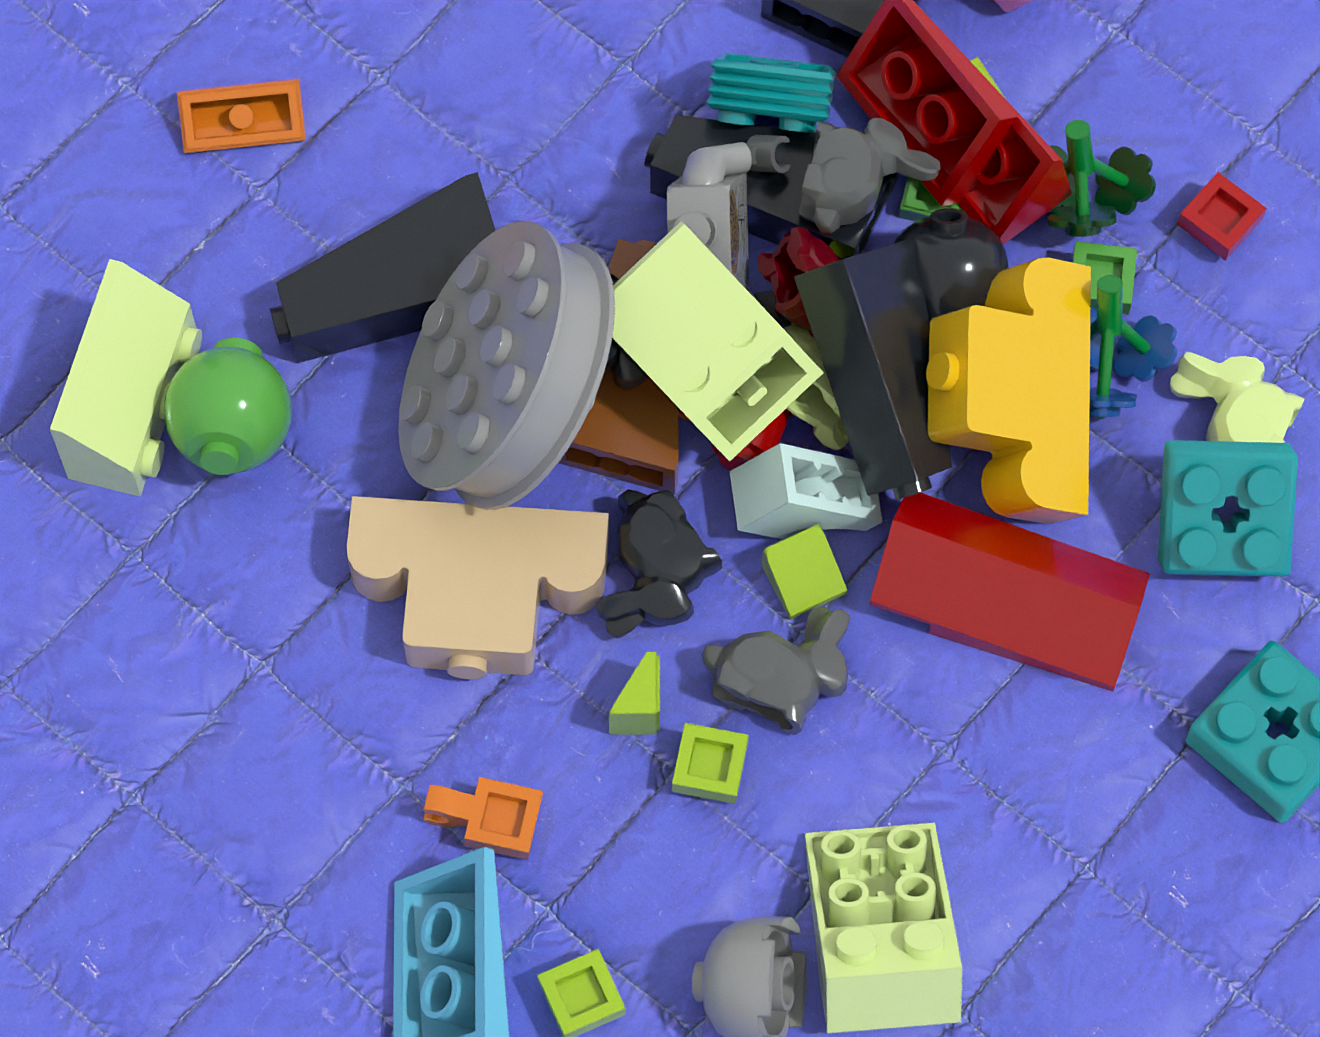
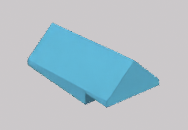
(449, 951)

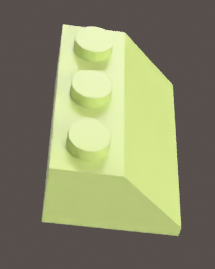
(119, 380)

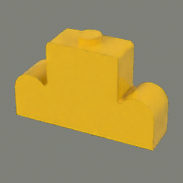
(1020, 388)

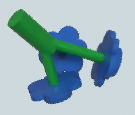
(1142, 348)

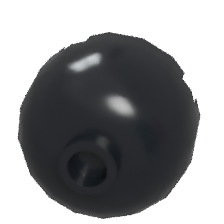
(954, 259)

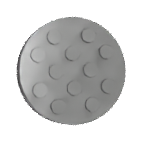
(506, 366)

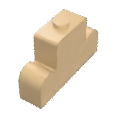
(475, 576)

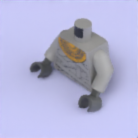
(714, 203)

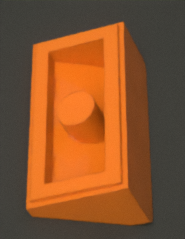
(241, 115)

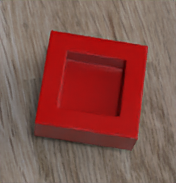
(1221, 216)

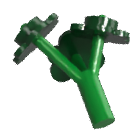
(1121, 184)

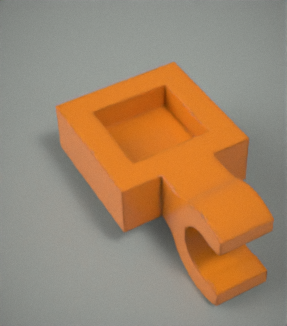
(495, 817)

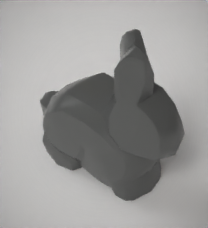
(850, 169)
(778, 677)

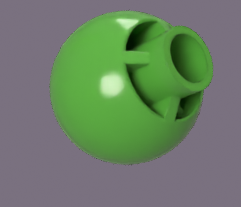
(228, 408)

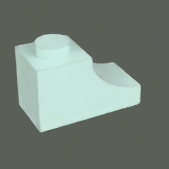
(801, 488)

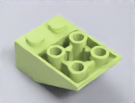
(708, 341)
(883, 928)

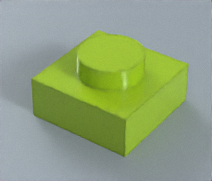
(710, 763)
(581, 994)

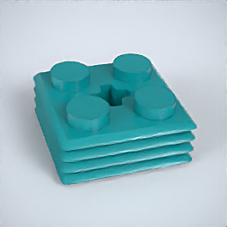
(770, 87)
(1199, 479)
(1234, 728)

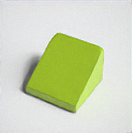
(803, 571)
(638, 704)

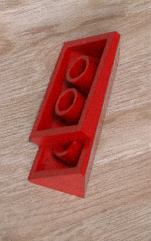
(949, 110)
(1009, 590)

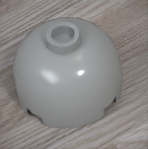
(753, 979)

